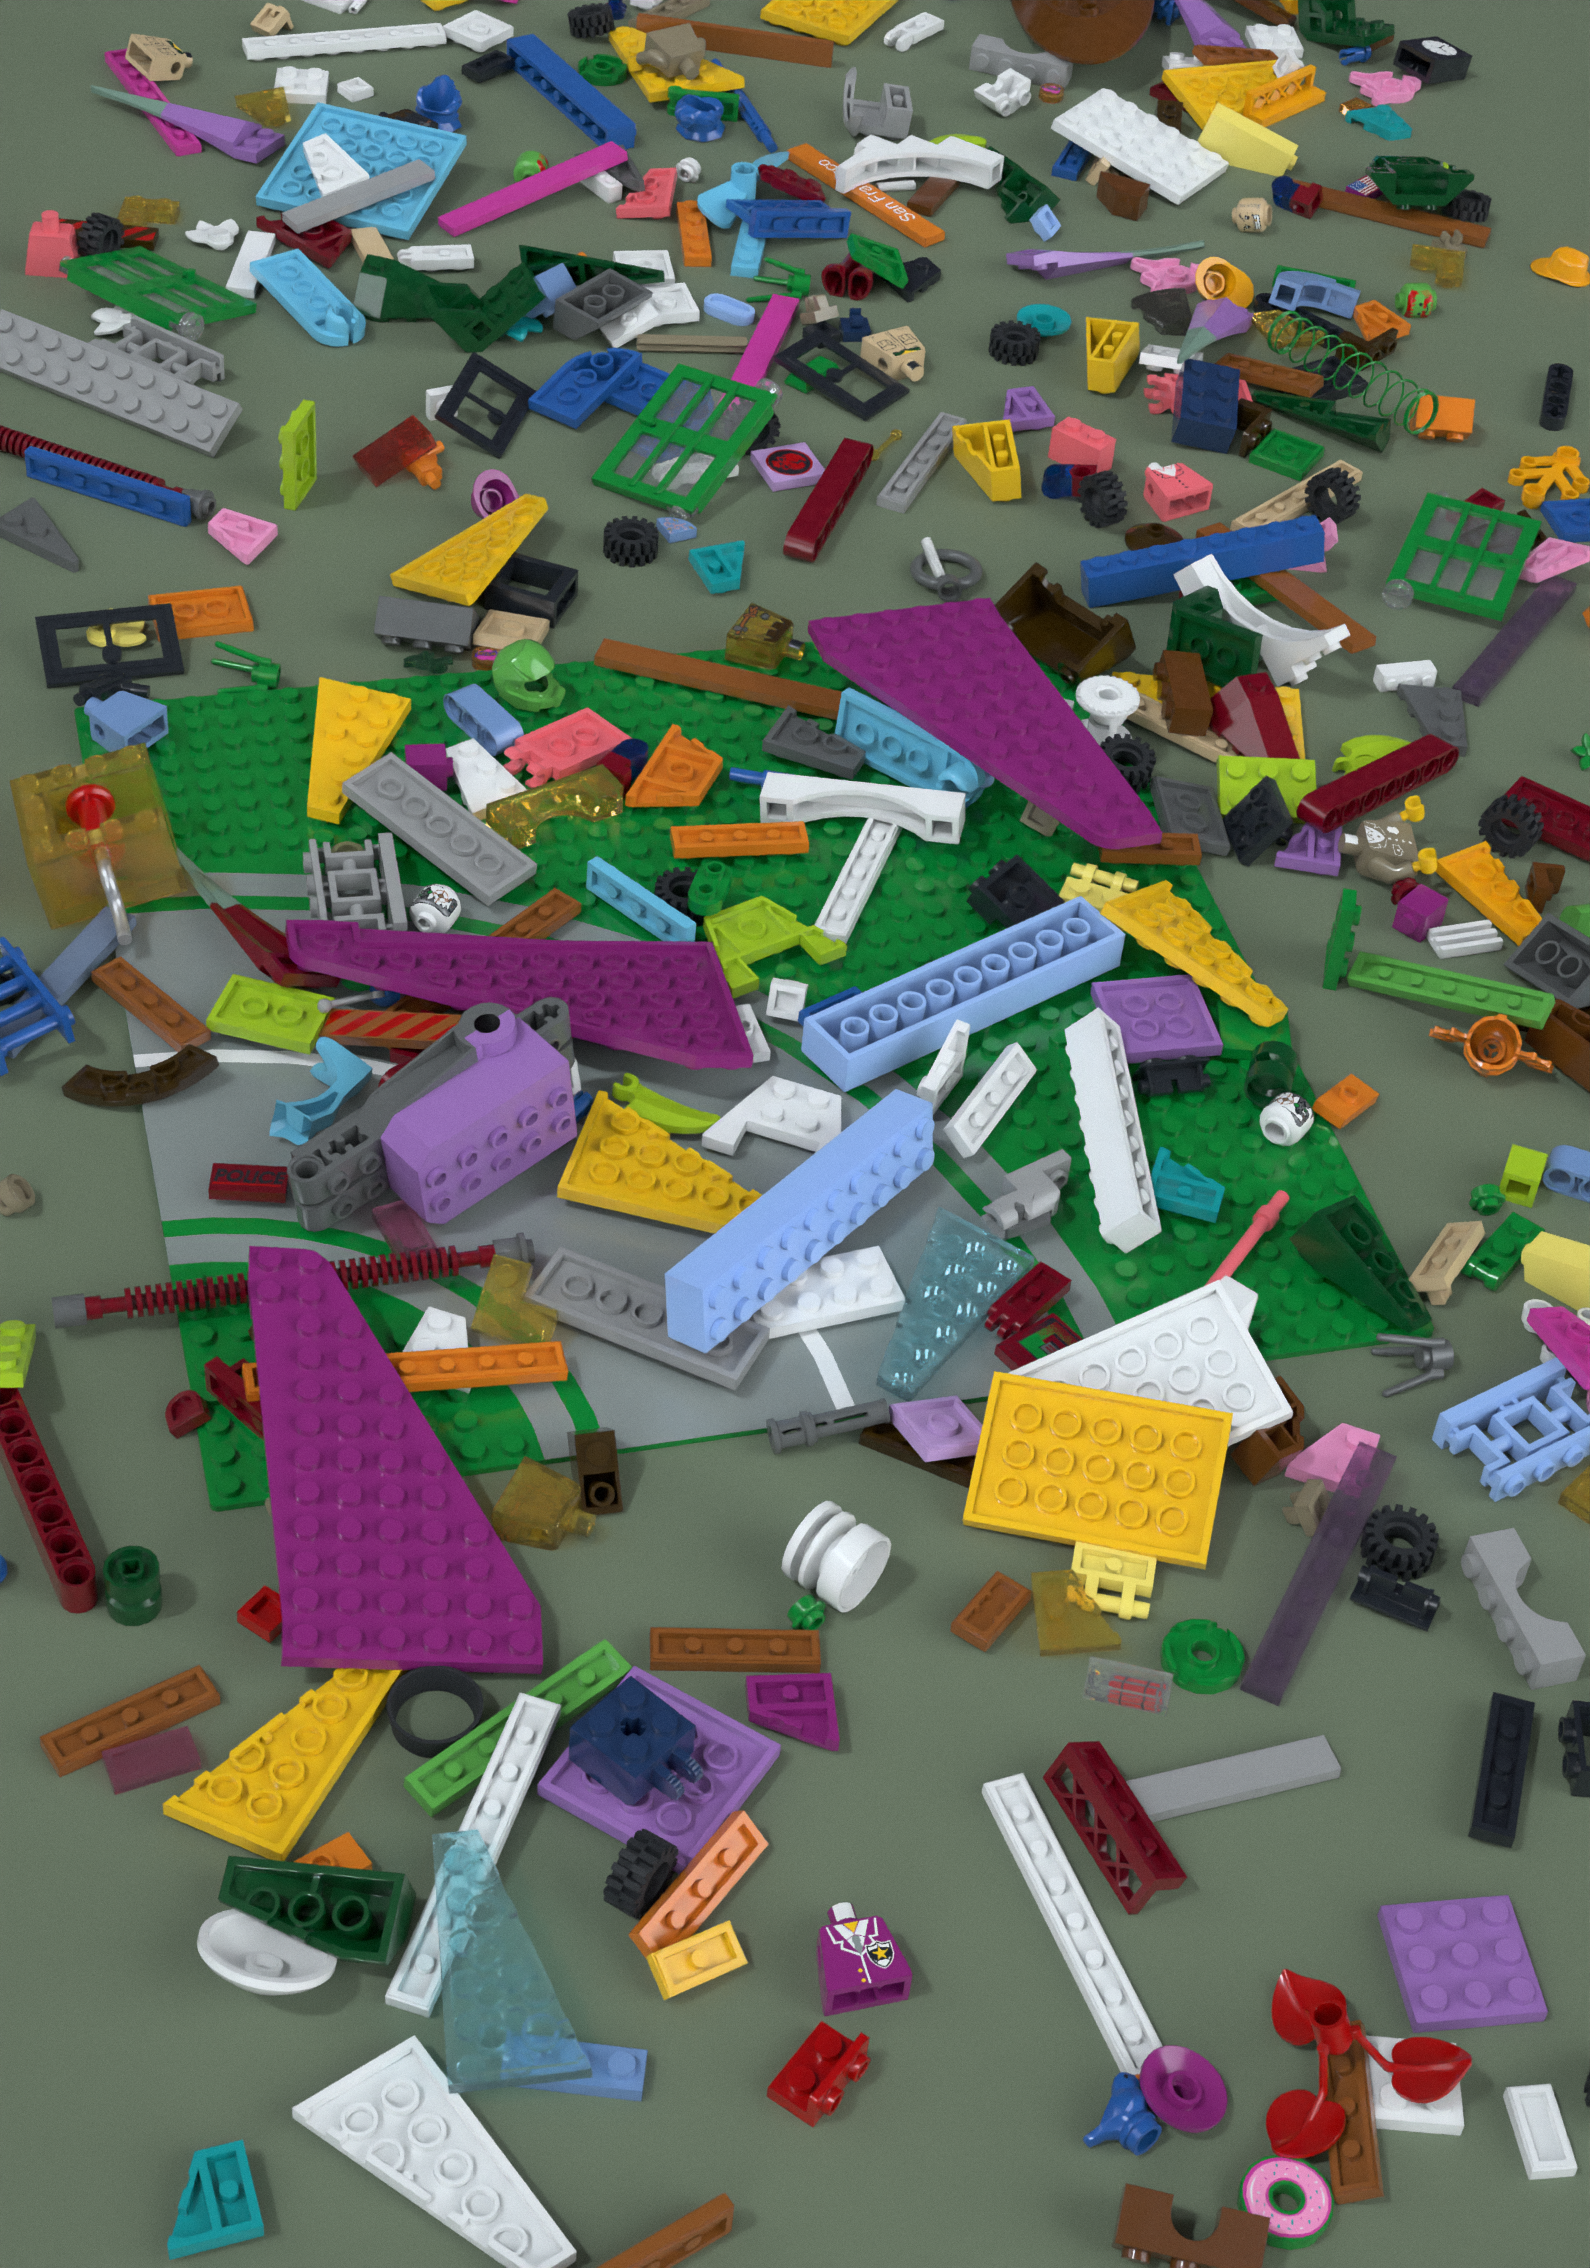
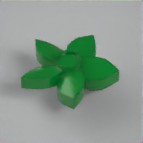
(1583, 752)

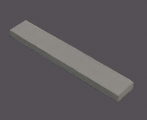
(358, 196)
(919, 464)
(1234, 1778)

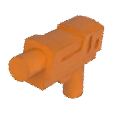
(427, 469)

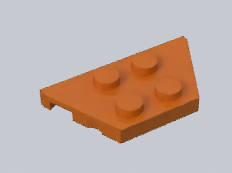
(675, 774)

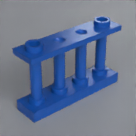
(57, 1017)

